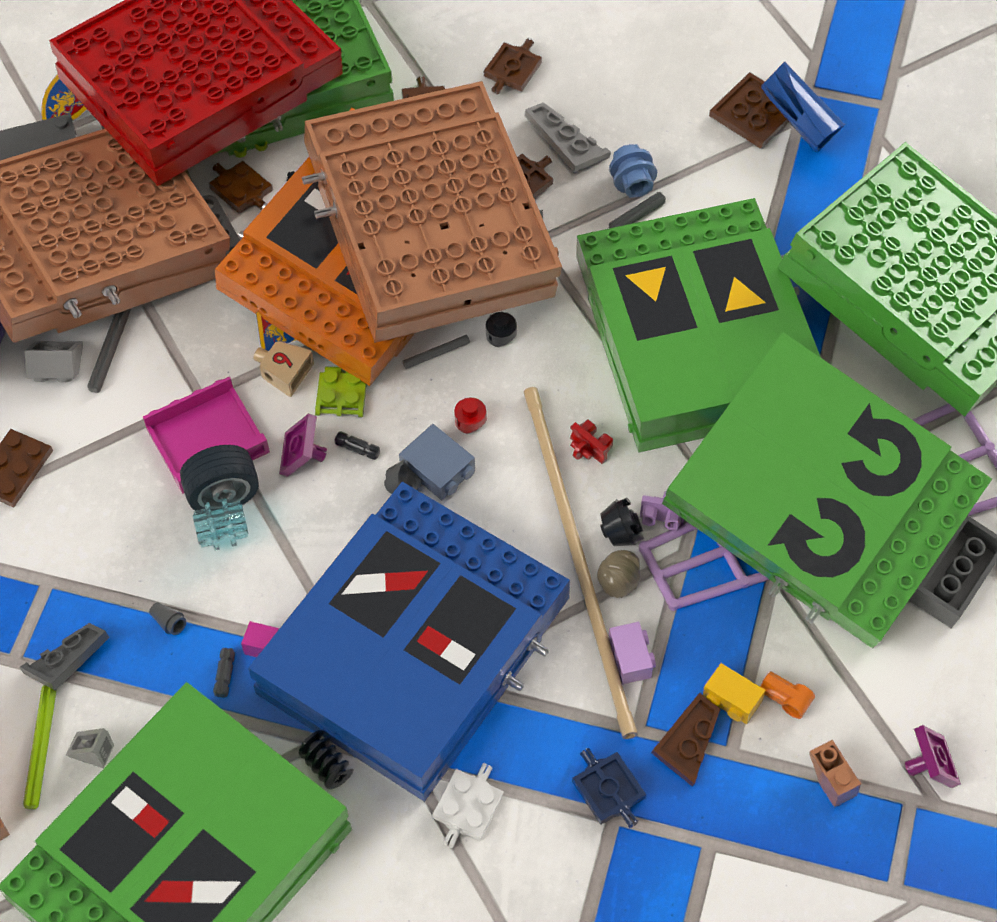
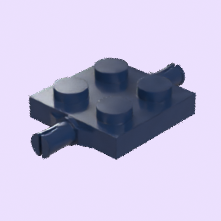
(609, 788)

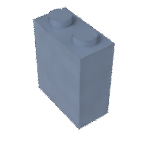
(438, 461)

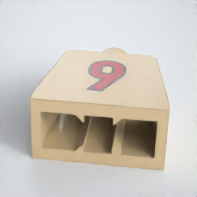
(284, 365)

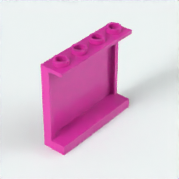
(203, 421)

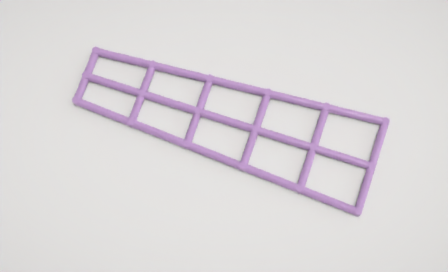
(744, 581)

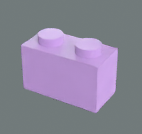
(631, 652)

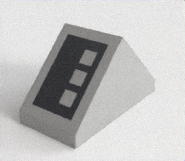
(91, 747)

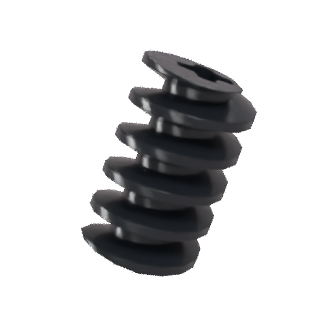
(323, 761)

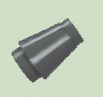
(169, 619)

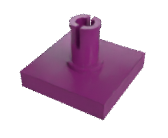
(299, 446)
(934, 758)

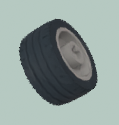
(219, 474)

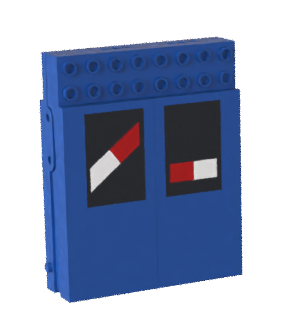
(410, 639)

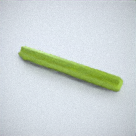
(39, 748)

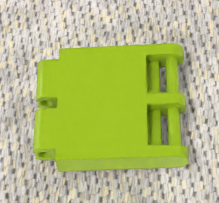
(340, 391)

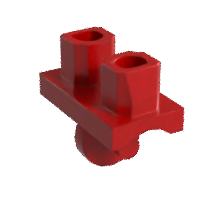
(587, 445)

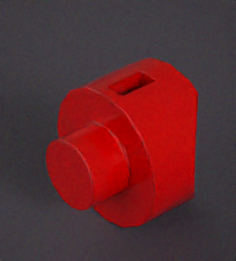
(470, 414)

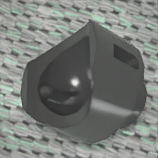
(401, 473)

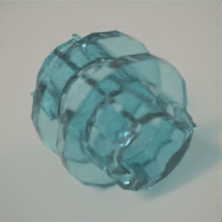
(220, 524)

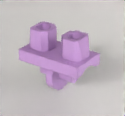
(653, 510)

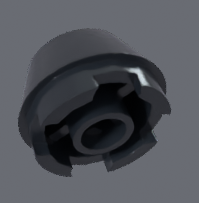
(621, 524)

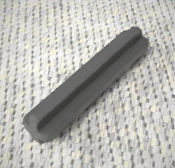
(639, 211)

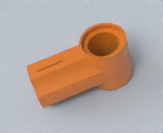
(793, 698)

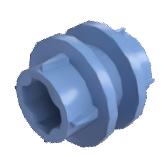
(633, 170)

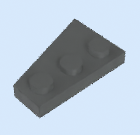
(62, 662)

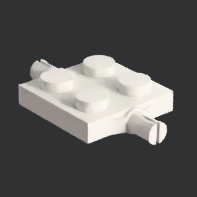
(467, 805)

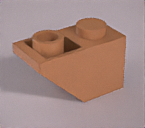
(834, 773)

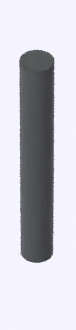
(436, 351)

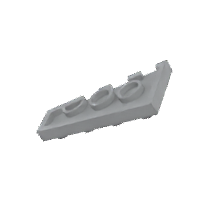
(566, 139)

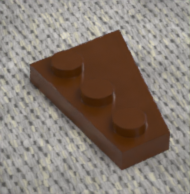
(688, 738)

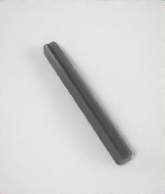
(107, 351)

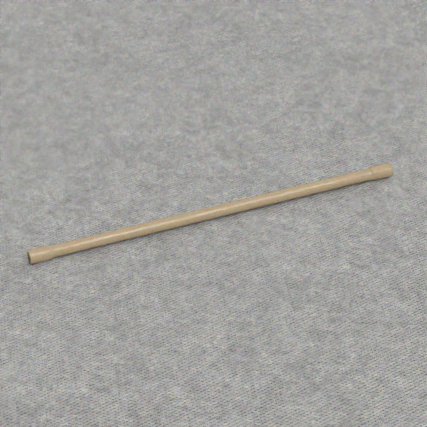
(624, 715)

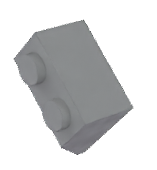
(53, 360)

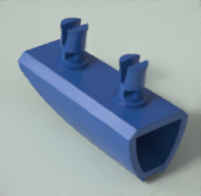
(802, 107)

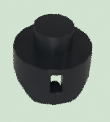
(500, 328)

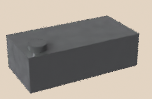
(35, 135)
(957, 573)

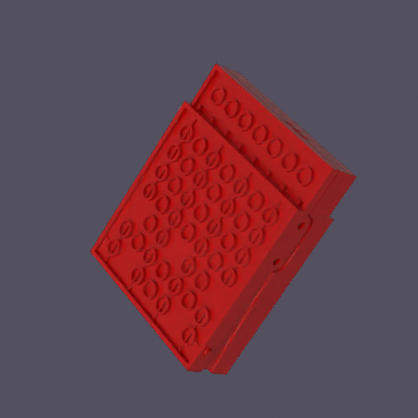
(192, 73)

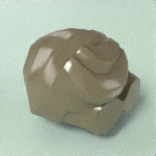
(619, 573)

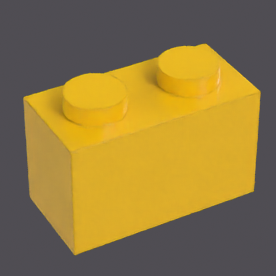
(733, 693)

